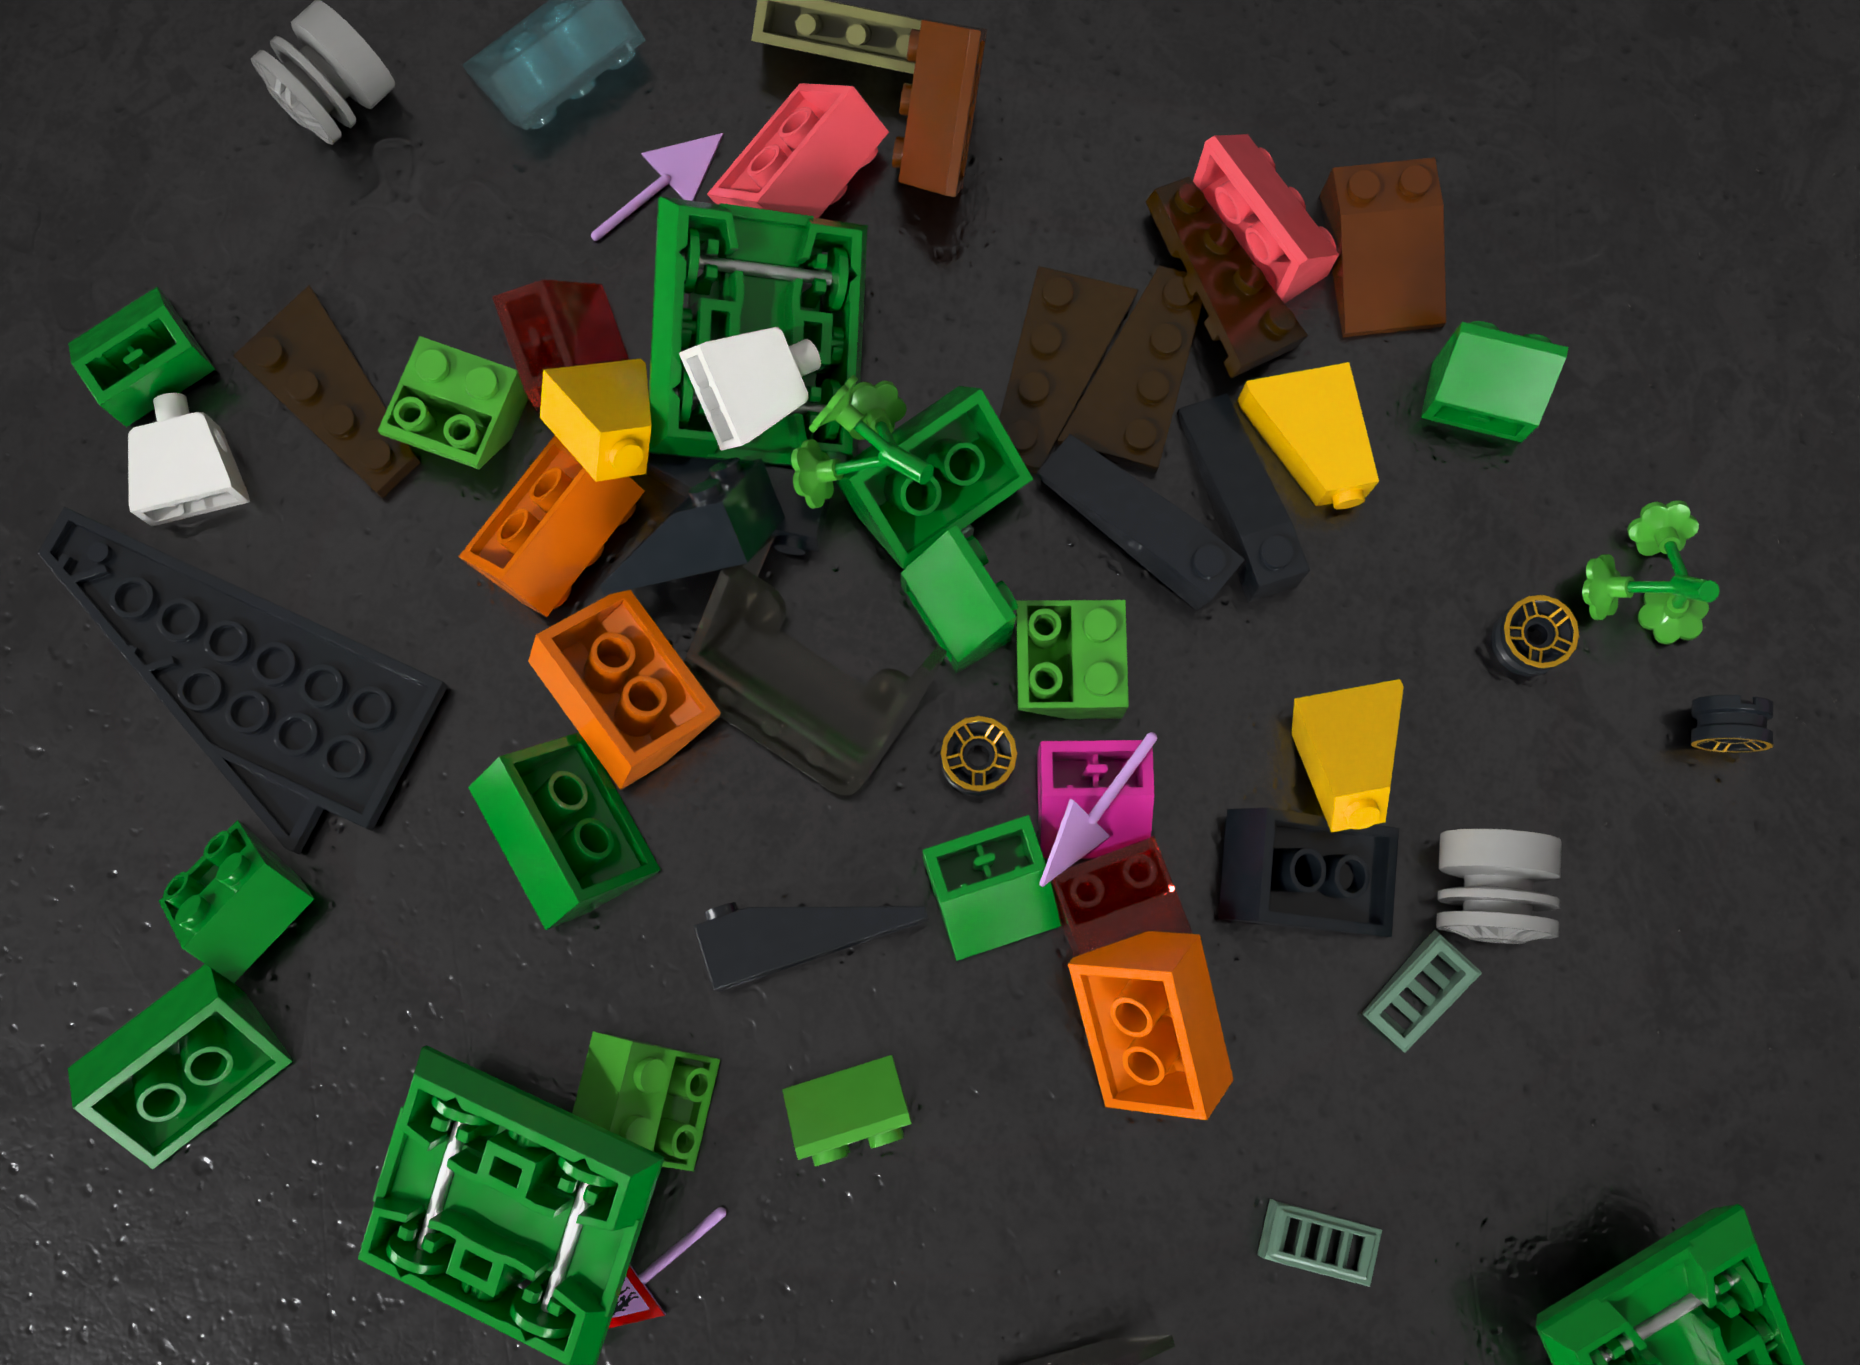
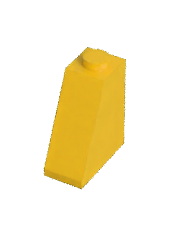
(600, 415)
(1315, 431)
(1350, 750)

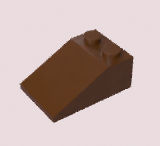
(1388, 246)

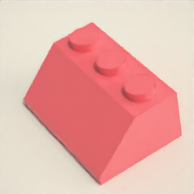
(804, 152)
(1264, 214)

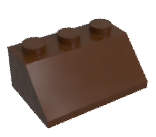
(939, 106)

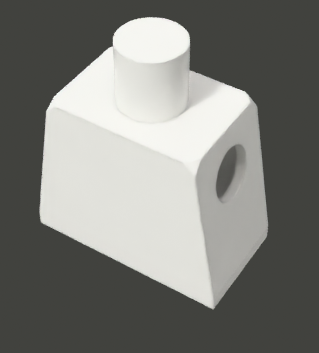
(749, 382)
(180, 465)

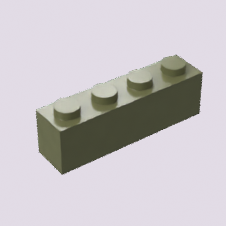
(837, 31)

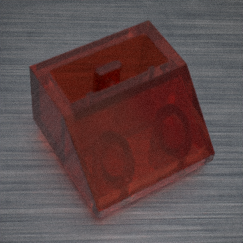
(557, 327)
(1118, 898)

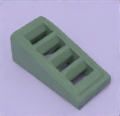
(1450, 990)
(1276, 1230)

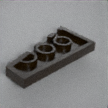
(1234, 291)
(1058, 351)
(1138, 383)
(323, 385)

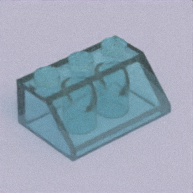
(554, 57)

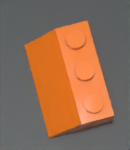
(550, 528)
(622, 686)
(1153, 1024)

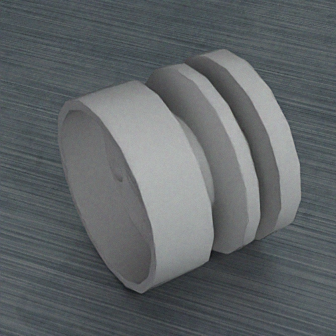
(323, 72)
(1499, 884)

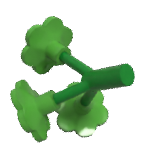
(866, 416)
(1671, 607)

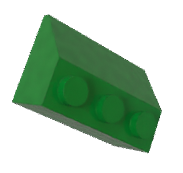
(971, 475)
(562, 828)
(177, 1067)

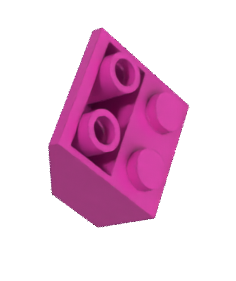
(1084, 773)

